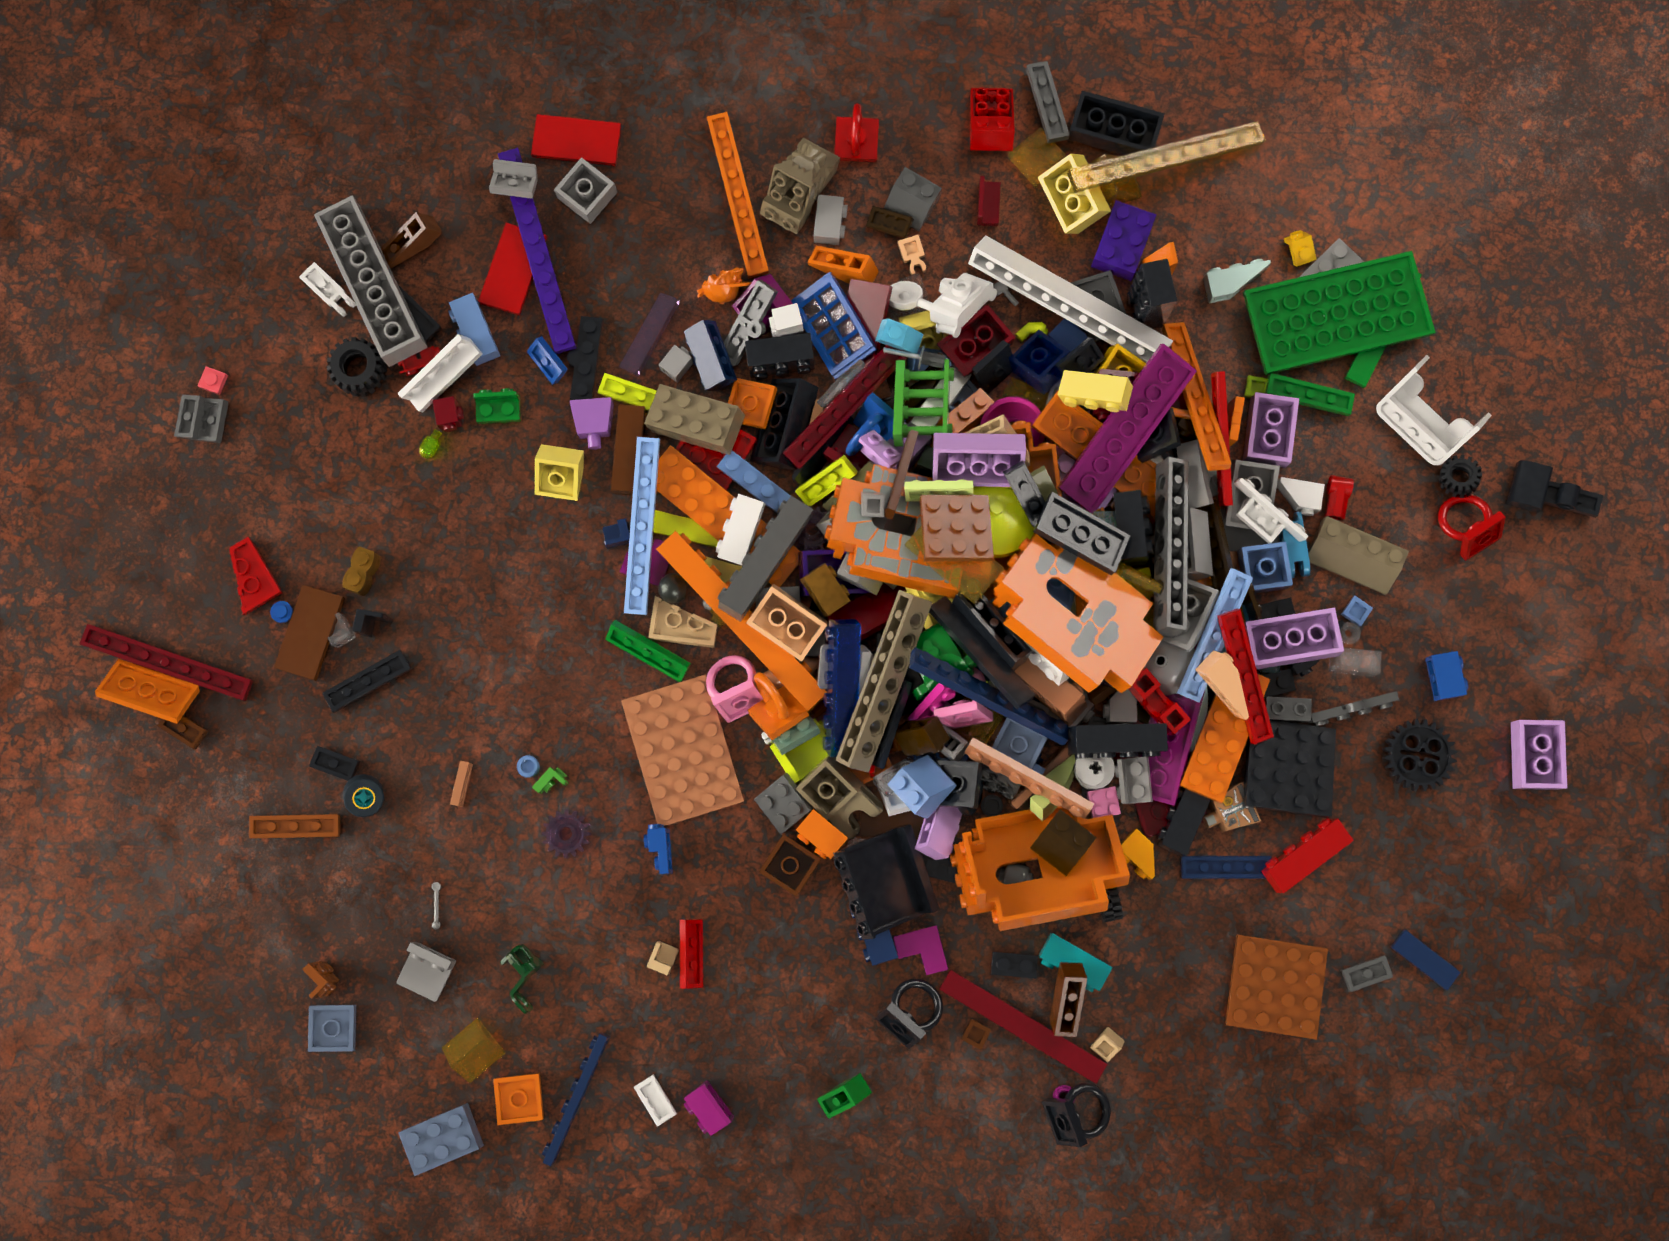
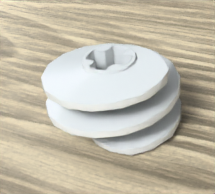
(1094, 781)

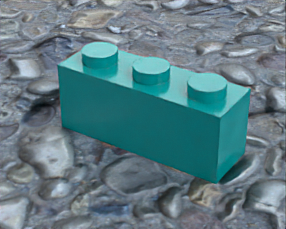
(1059, 950)

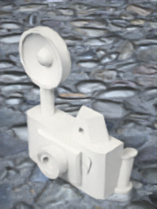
(953, 308)

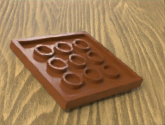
(1276, 986)

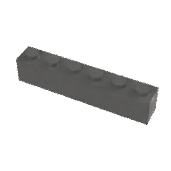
(765, 558)

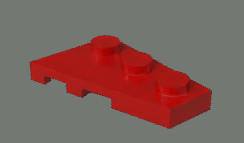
(253, 576)

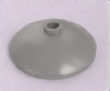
(1173, 670)

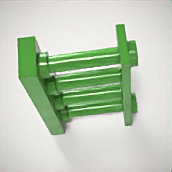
(903, 393)

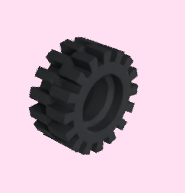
(1460, 487)
(1114, 906)

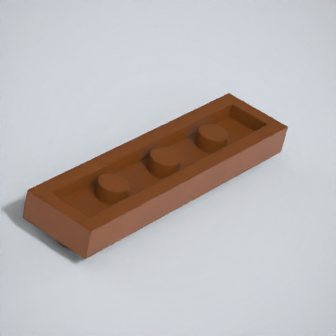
(294, 826)

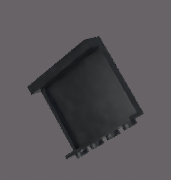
(885, 881)

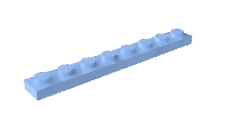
(642, 525)

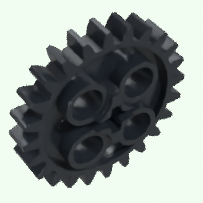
(1417, 775)

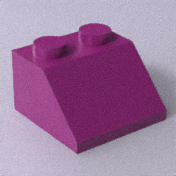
(780, 300)
(708, 1108)

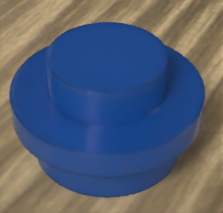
(281, 611)

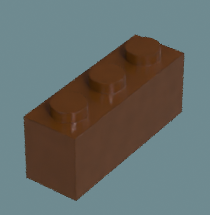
(1068, 999)

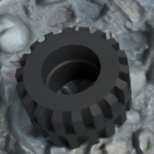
(344, 355)

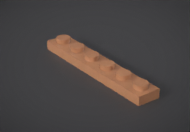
(1029, 778)

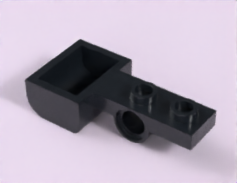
(1533, 489)

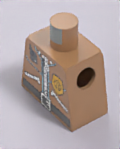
(1231, 812)

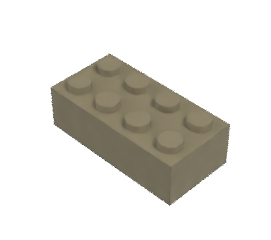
(694, 419)

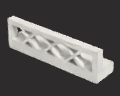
(441, 372)

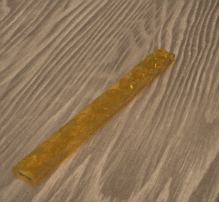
(1165, 156)

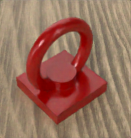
(857, 137)
(1480, 534)

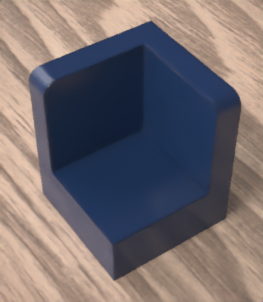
(617, 534)

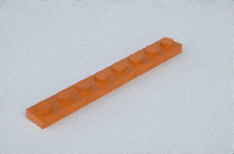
(737, 195)
(1198, 402)

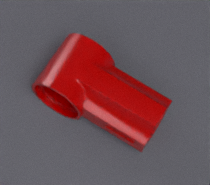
(1338, 492)

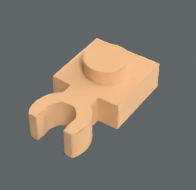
(912, 251)

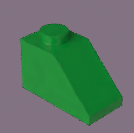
(844, 1096)

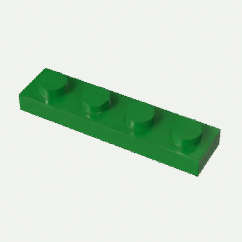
(1311, 394)
(647, 651)

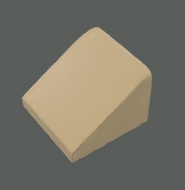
(1107, 1044)

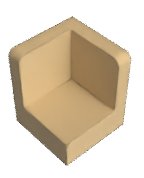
(663, 958)

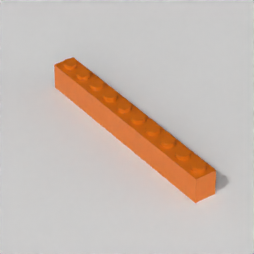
(708, 585)

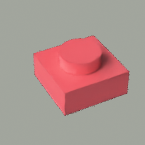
(212, 380)

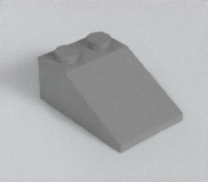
(1261, 475)
(1199, 608)

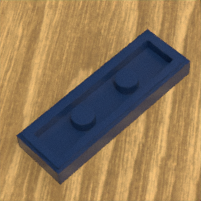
(1425, 959)

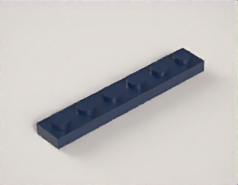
(571, 1106)

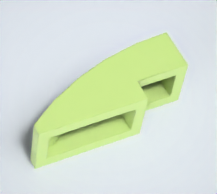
(1063, 775)

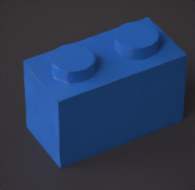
(1446, 675)

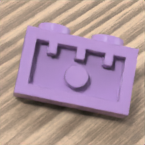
(879, 450)

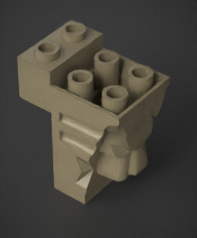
(797, 185)

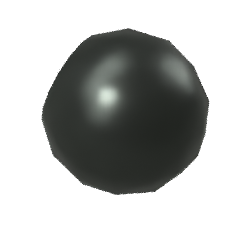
(672, 588)

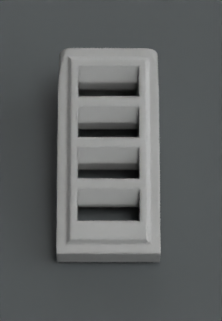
(958, 753)

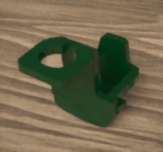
(530, 966)

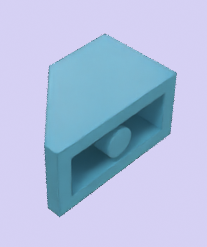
(899, 336)

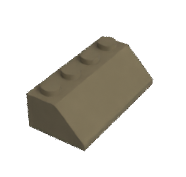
(1356, 555)

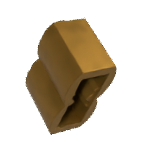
(363, 566)

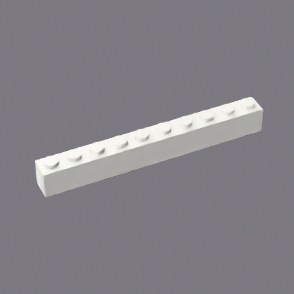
(1066, 299)

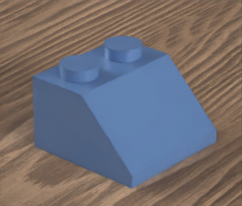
(922, 786)

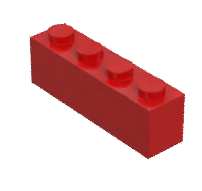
(1307, 855)

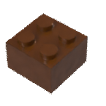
(790, 865)

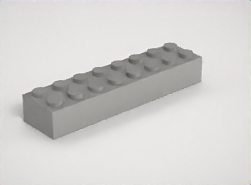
(370, 281)

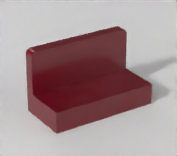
(988, 203)

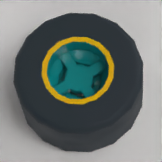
(358, 801)

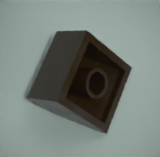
(1063, 842)

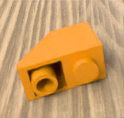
(1140, 853)

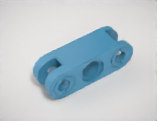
(1296, 550)

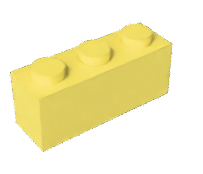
(1095, 391)

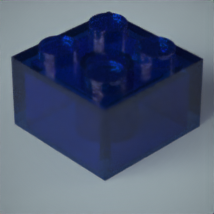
(1036, 361)

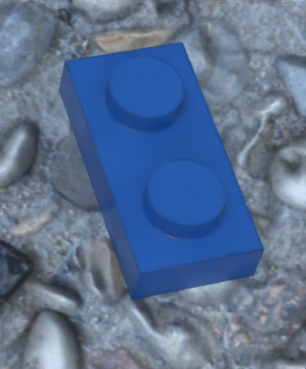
(547, 360)

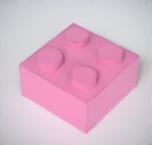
(1104, 801)

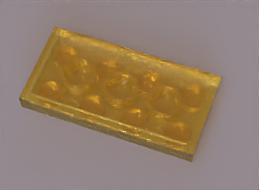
(968, 577)

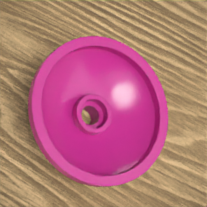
(1015, 410)

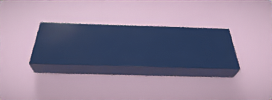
(1223, 867)

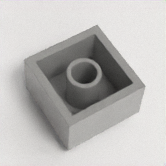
(585, 190)

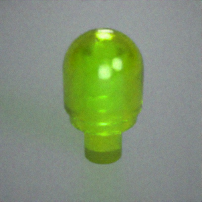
(430, 445)

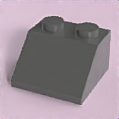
(913, 197)

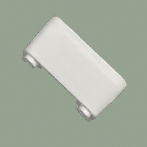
(1421, 424)

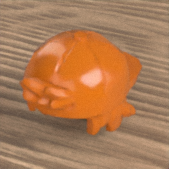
(723, 287)

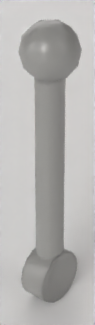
(436, 887)

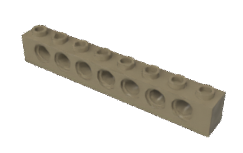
(883, 681)

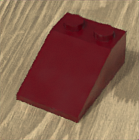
(975, 340)

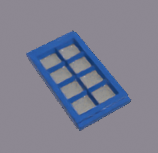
(833, 325)

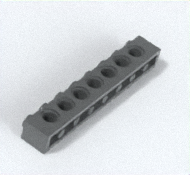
(1171, 546)

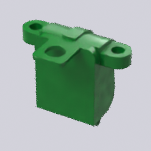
(942, 646)

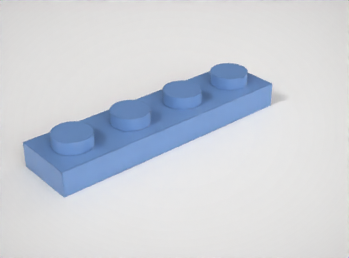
(753, 481)

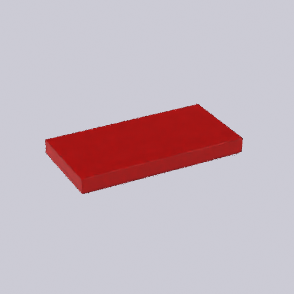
(576, 138)
(508, 274)

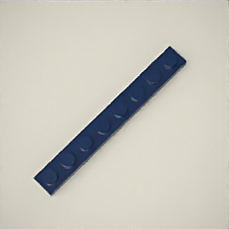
(987, 695)

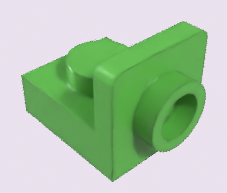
(546, 781)

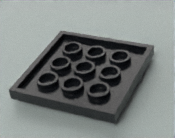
(1292, 770)

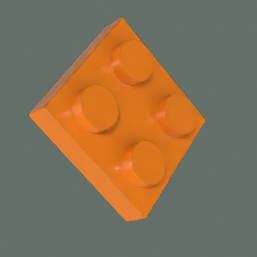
(754, 400)
(518, 1099)

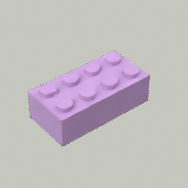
(976, 457)
(1295, 638)

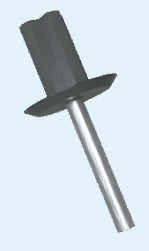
(925, 358)

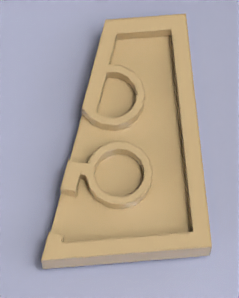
(679, 626)

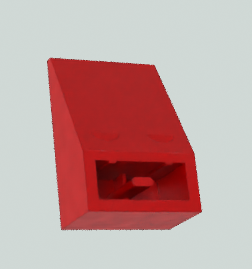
(991, 119)

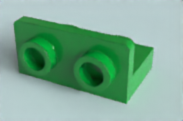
(497, 406)

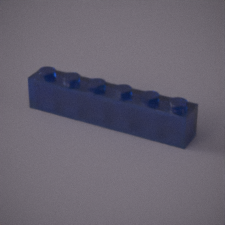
(841, 680)

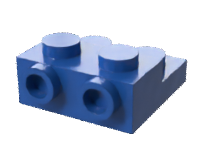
(659, 841)

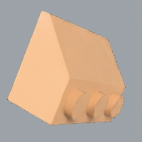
(787, 622)

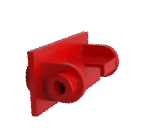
(412, 363)

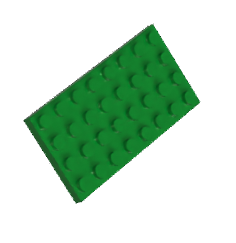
(1338, 312)

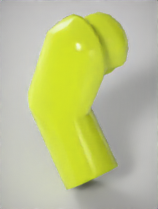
(1030, 328)

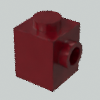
(448, 413)

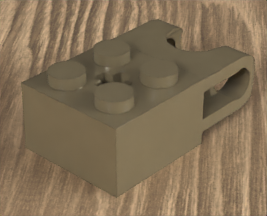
(841, 798)

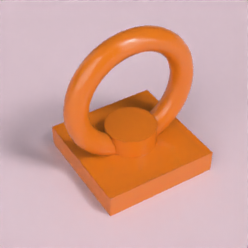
(778, 708)

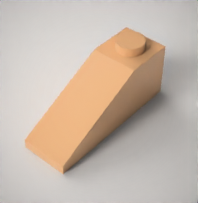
(1225, 681)

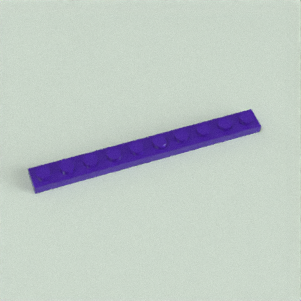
(541, 266)

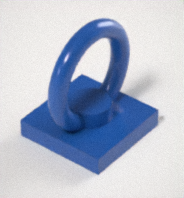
(872, 416)

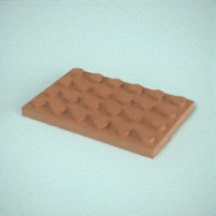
(682, 751)

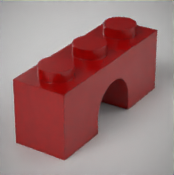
(1161, 709)

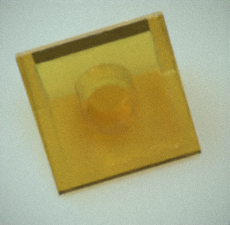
(472, 1051)

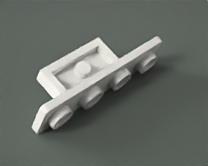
(1264, 516)

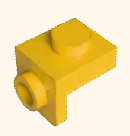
(1301, 247)

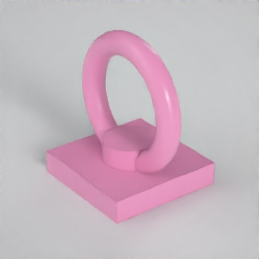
(738, 699)
(964, 712)

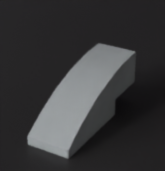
(1198, 486)

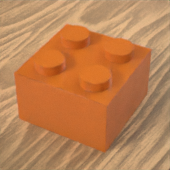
(821, 834)

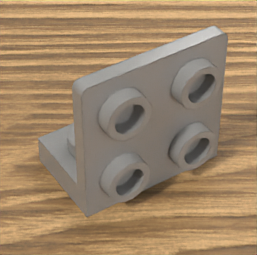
(425, 971)

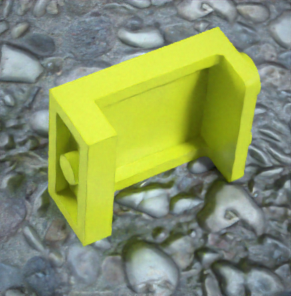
(804, 757)

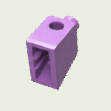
(593, 419)

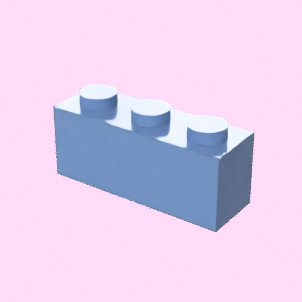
(473, 325)

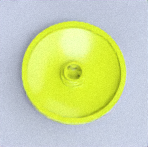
(1008, 520)

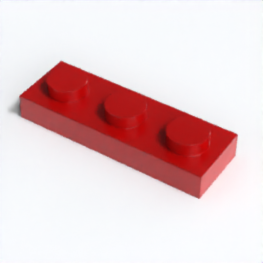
(691, 953)

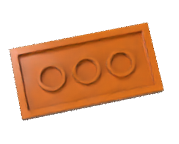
(147, 691)

